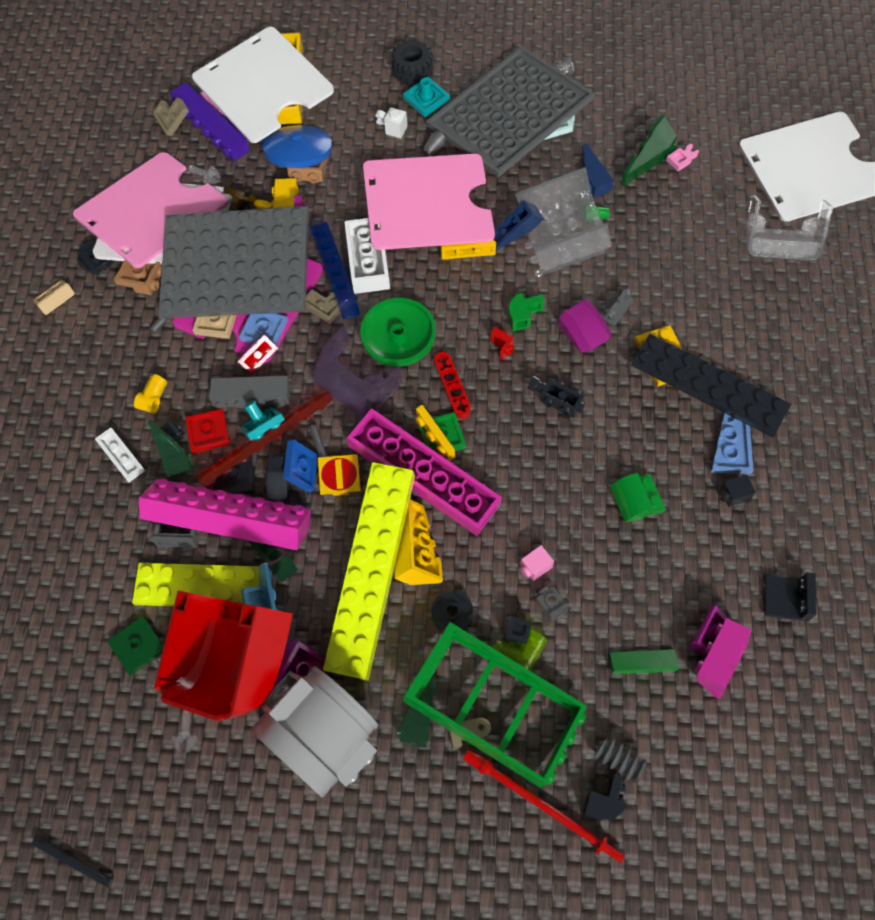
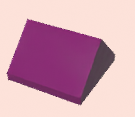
(706, 630)

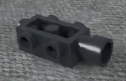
(558, 396)

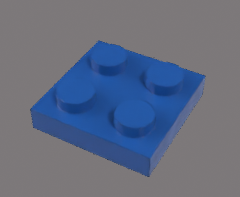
(300, 466)

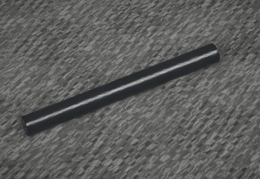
(72, 862)

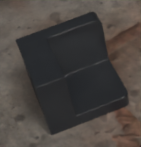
(518, 630)

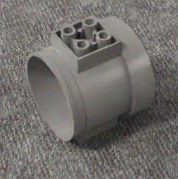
(316, 730)

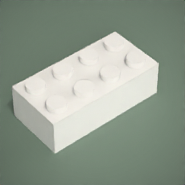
(367, 264)

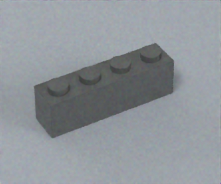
(242, 390)

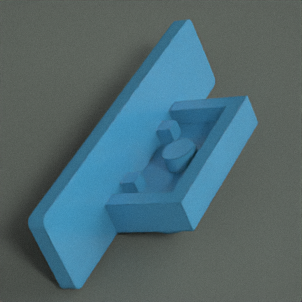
(262, 595)

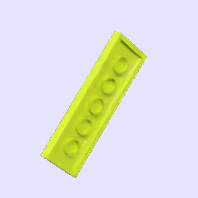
(160, 582)

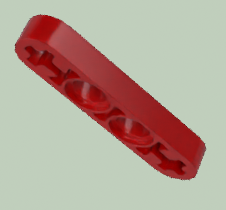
(451, 385)

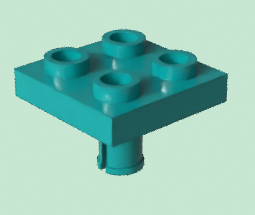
(426, 96)
(260, 421)

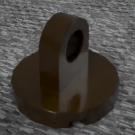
(238, 198)

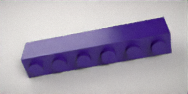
(211, 123)

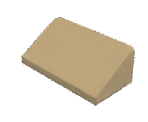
(53, 297)

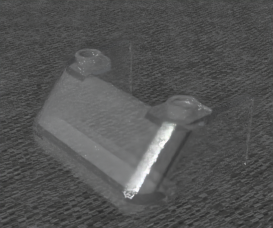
(786, 244)

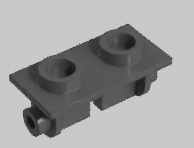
(617, 306)

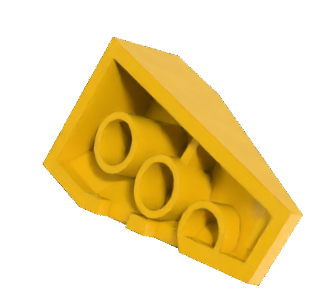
(416, 554)

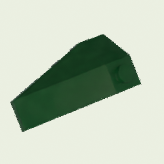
(652, 151)

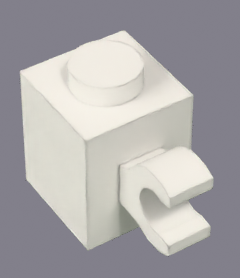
(394, 121)

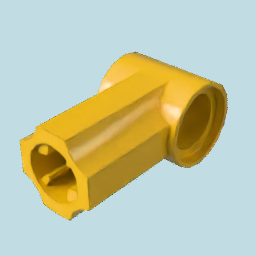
(149, 398)

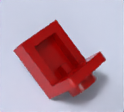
(504, 341)

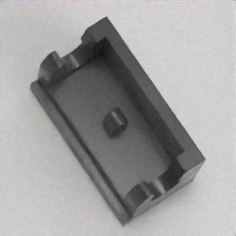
(175, 536)

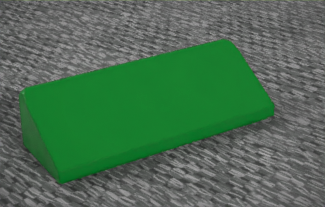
(643, 662)

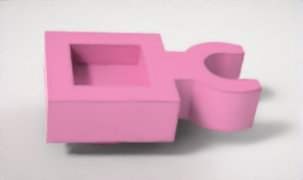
(680, 158)

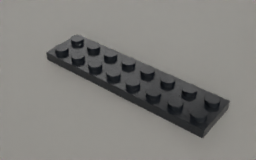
(711, 385)

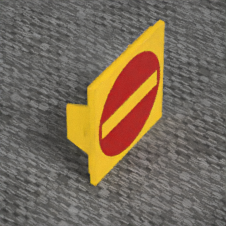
(339, 475)

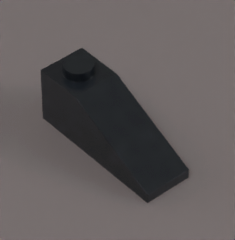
(277, 487)

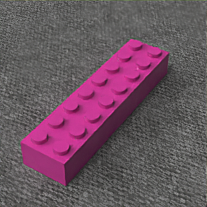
(435, 477)
(225, 514)

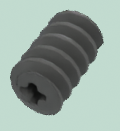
(621, 759)

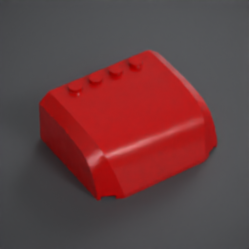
(220, 656)

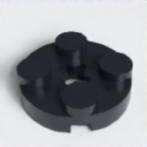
(87, 262)
(451, 600)

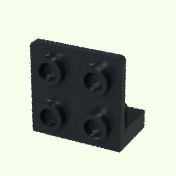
(791, 597)

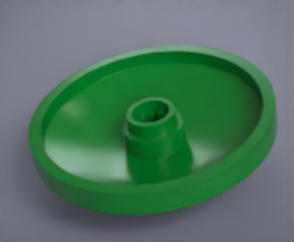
(398, 332)

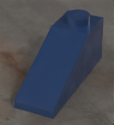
(598, 176)
(517, 224)

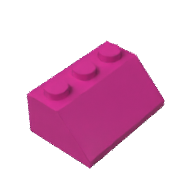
(722, 657)

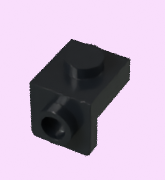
(173, 430)

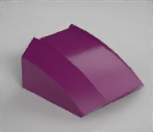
(584, 326)

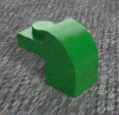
(521, 309)

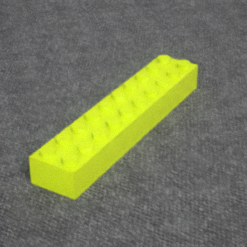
(369, 572)

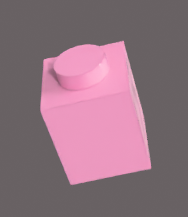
(536, 563)

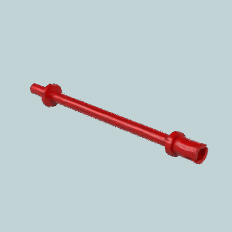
(486, 767)

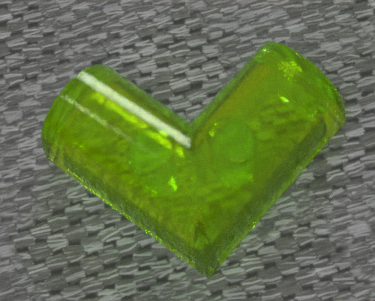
(526, 654)

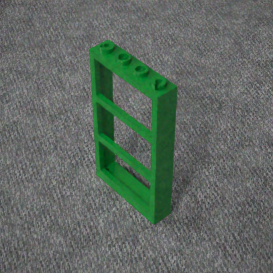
(537, 684)

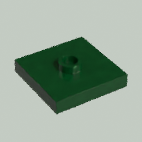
(136, 646)

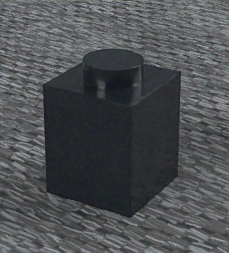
(737, 491)

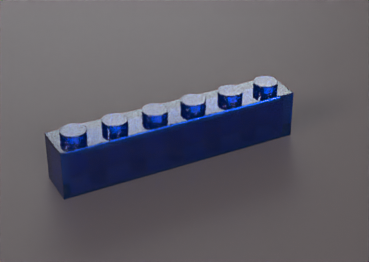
(335, 271)

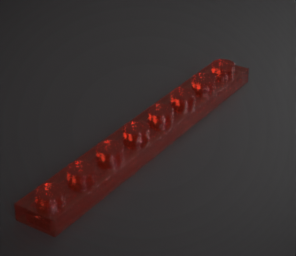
(243, 452)

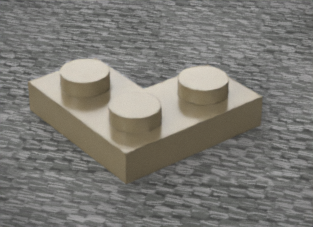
(172, 116)
(322, 307)

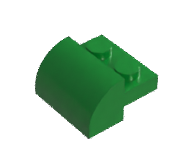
(637, 497)

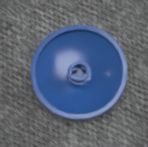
(297, 146)

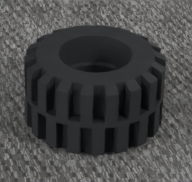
(412, 62)

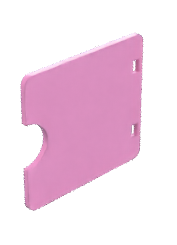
(426, 201)
(135, 208)

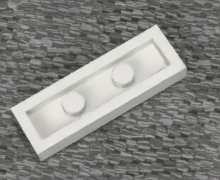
(120, 455)

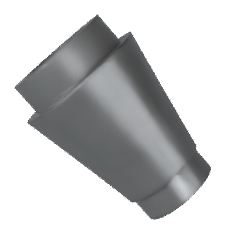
(434, 143)

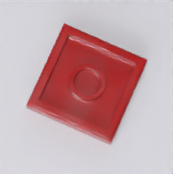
(207, 431)

